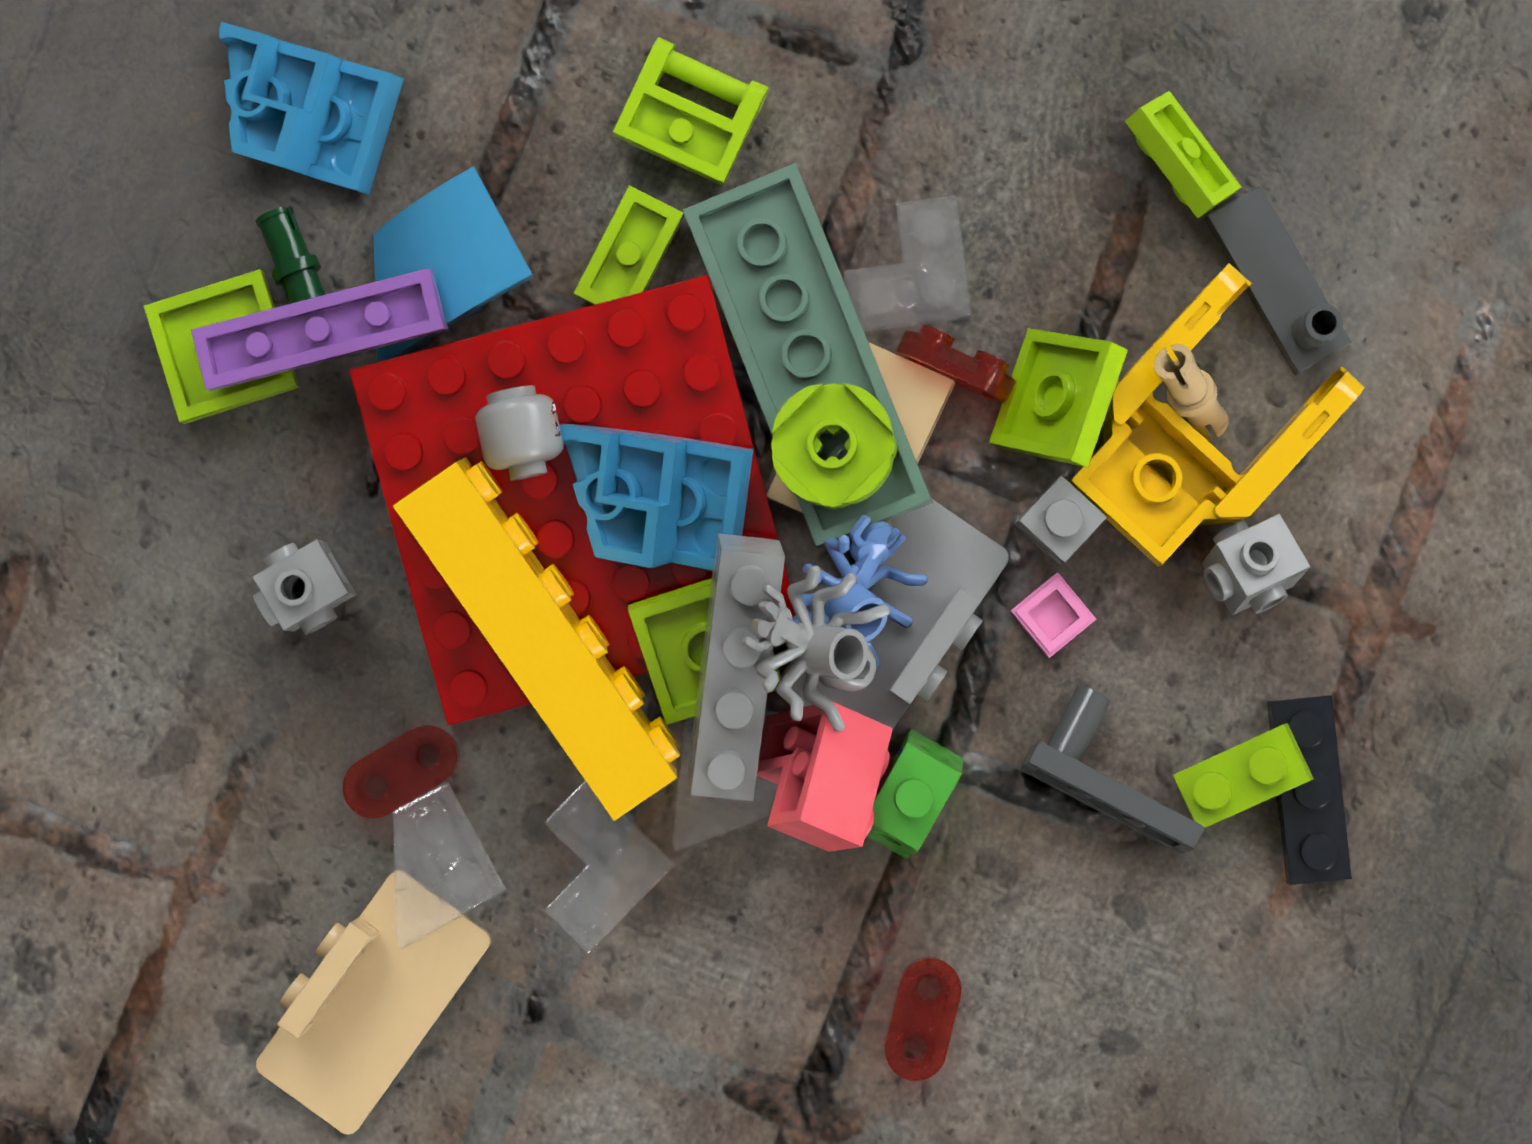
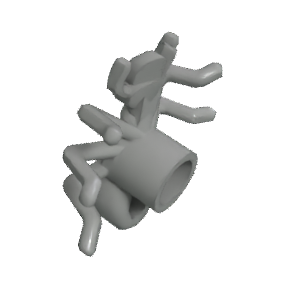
(822, 650)

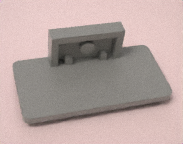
(960, 572)

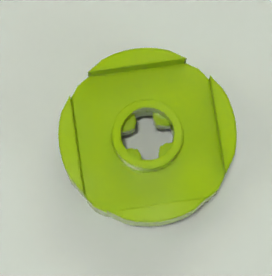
(833, 409)

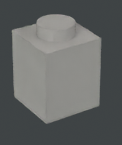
(1060, 520)

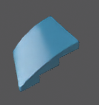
(307, 108)
(462, 241)
(657, 494)

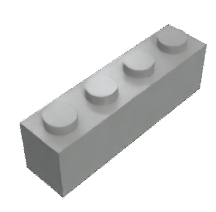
(729, 687)

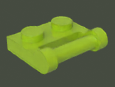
(682, 129)

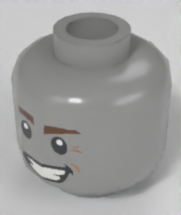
(519, 432)

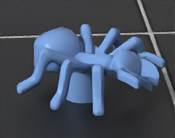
(869, 549)

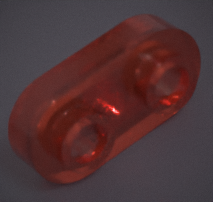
(981, 375)
(402, 771)
(922, 1017)

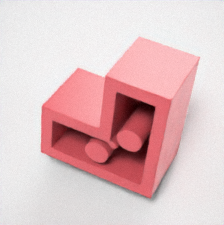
(824, 775)

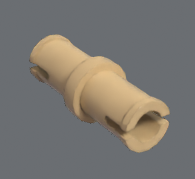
(1191, 391)

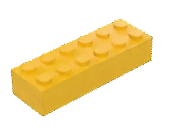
(540, 637)

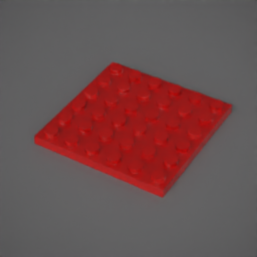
(619, 364)

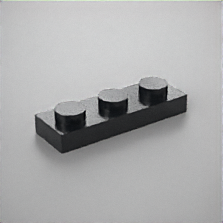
(1313, 812)

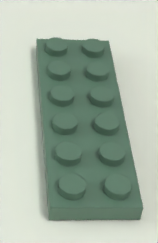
(797, 324)

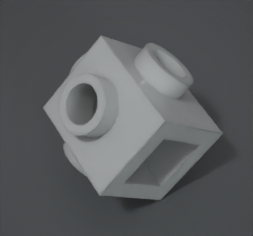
(1254, 565)
(324, 587)

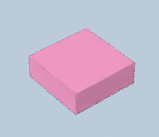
(1052, 615)

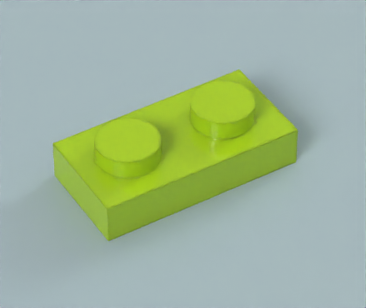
(1182, 154)
(629, 248)
(1243, 776)

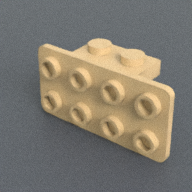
(365, 1010)

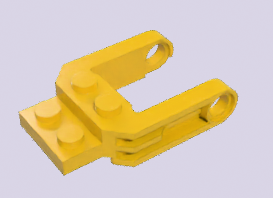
(1161, 475)

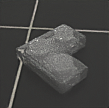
(928, 282)
(619, 869)

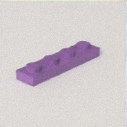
(319, 329)

